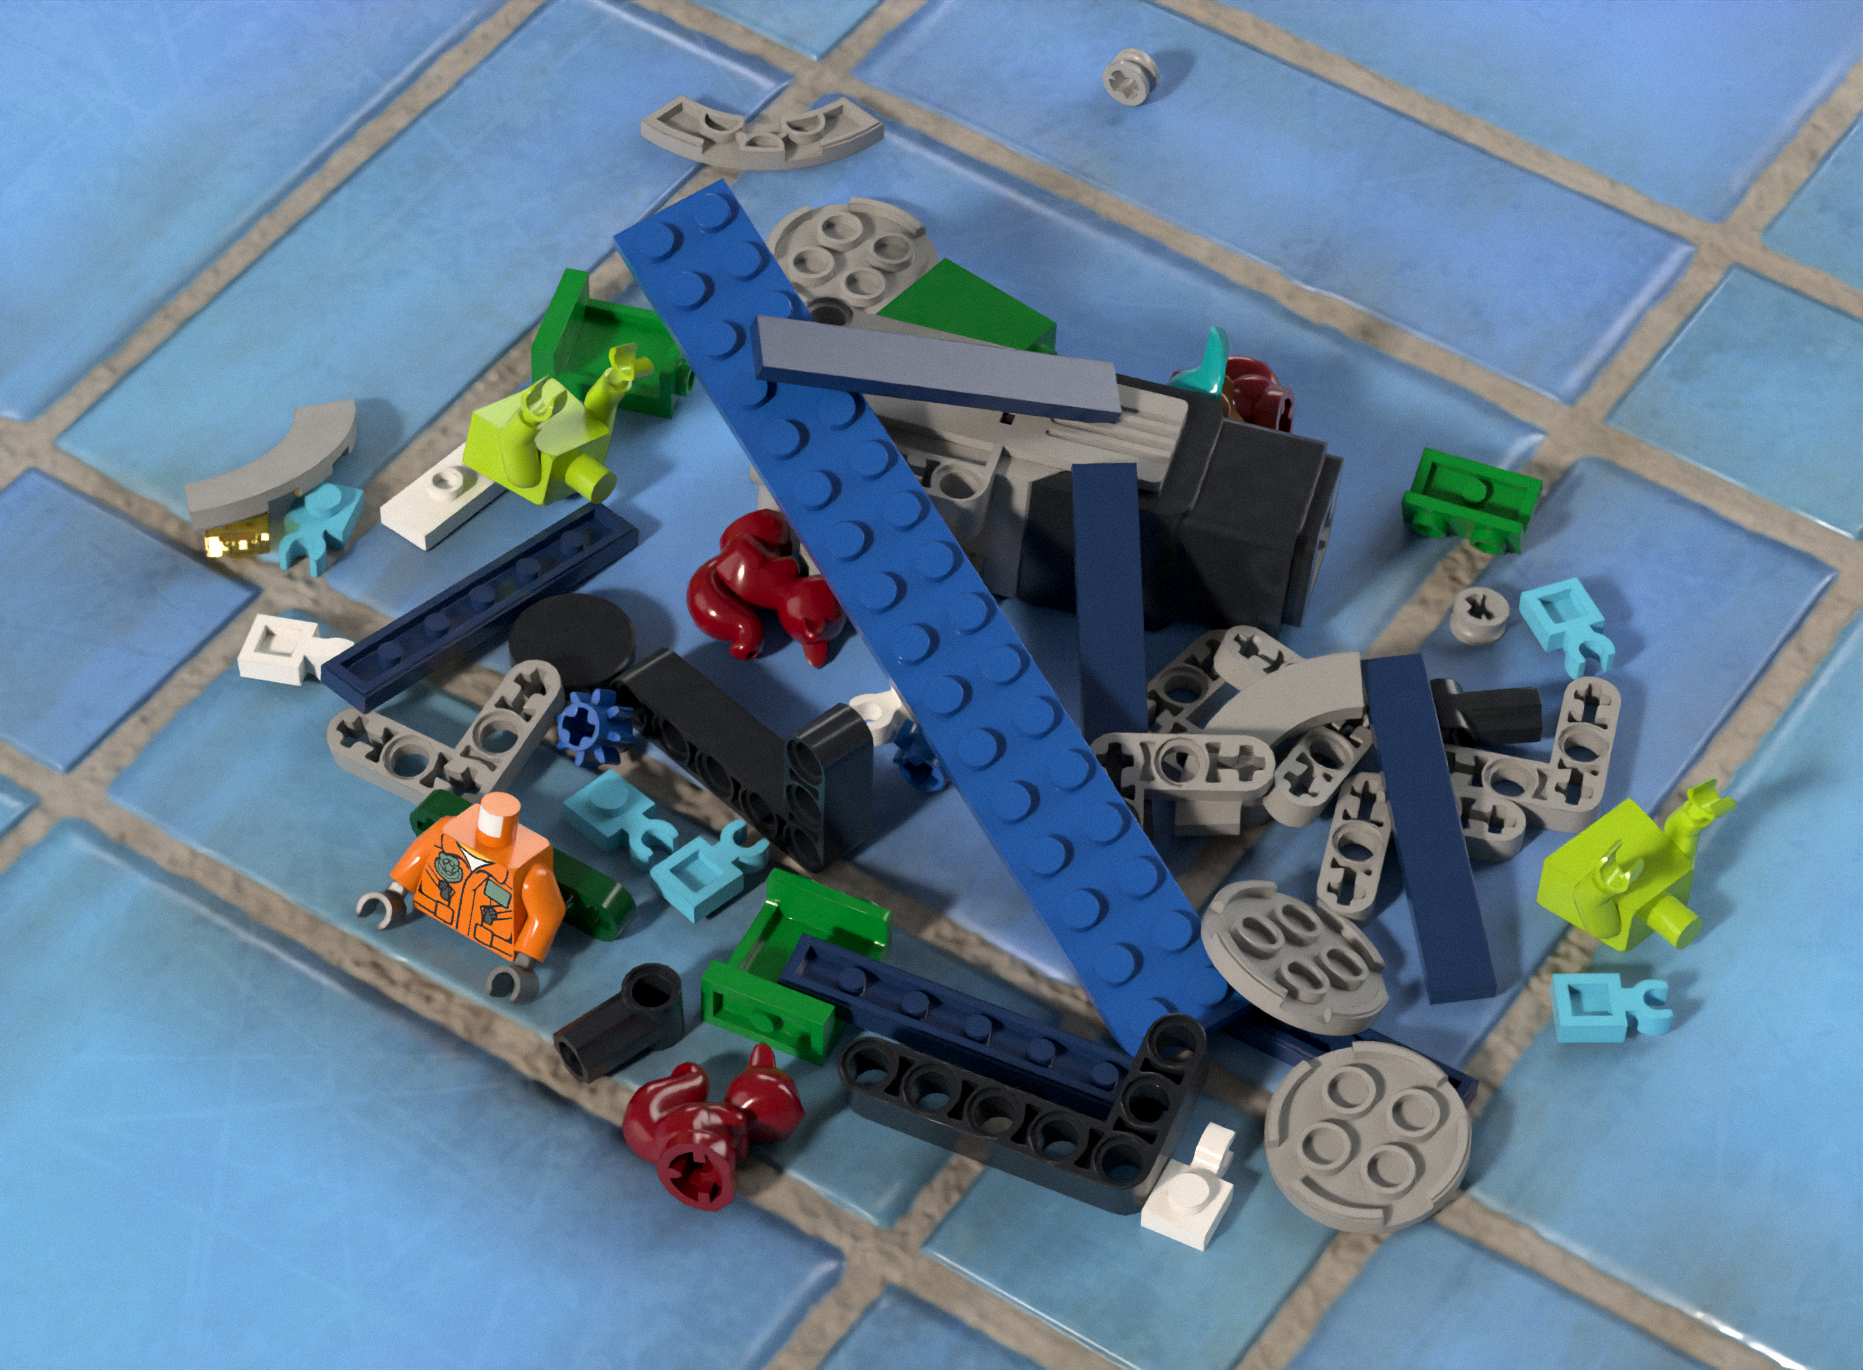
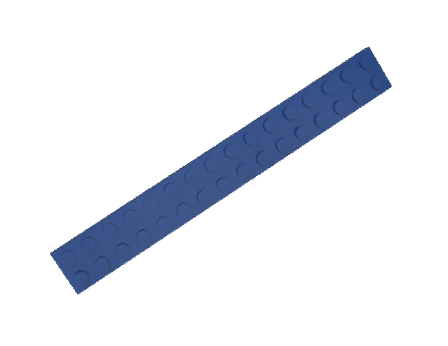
(934, 631)

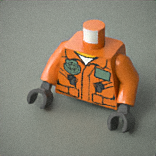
(485, 882)

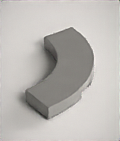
(792, 144)
(294, 467)
(1274, 711)

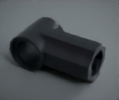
(1486, 715)
(625, 1023)

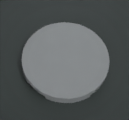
(852, 252)
(1295, 959)
(1367, 1138)

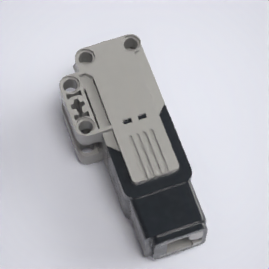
(1225, 505)

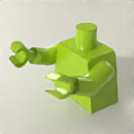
(549, 441)
(1629, 875)

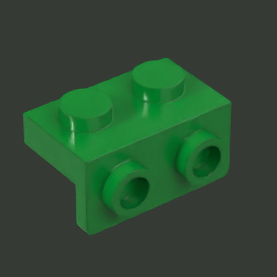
(1471, 502)

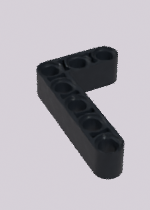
(798, 793)
(1038, 1121)

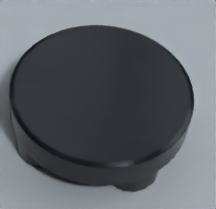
(579, 636)

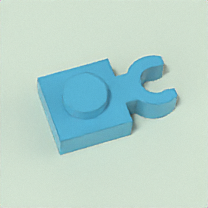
(320, 520)
(1568, 619)
(618, 814)
(707, 876)
(1600, 1010)

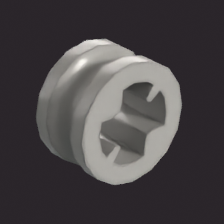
(1131, 76)
(1479, 631)

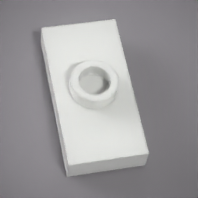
(439, 501)

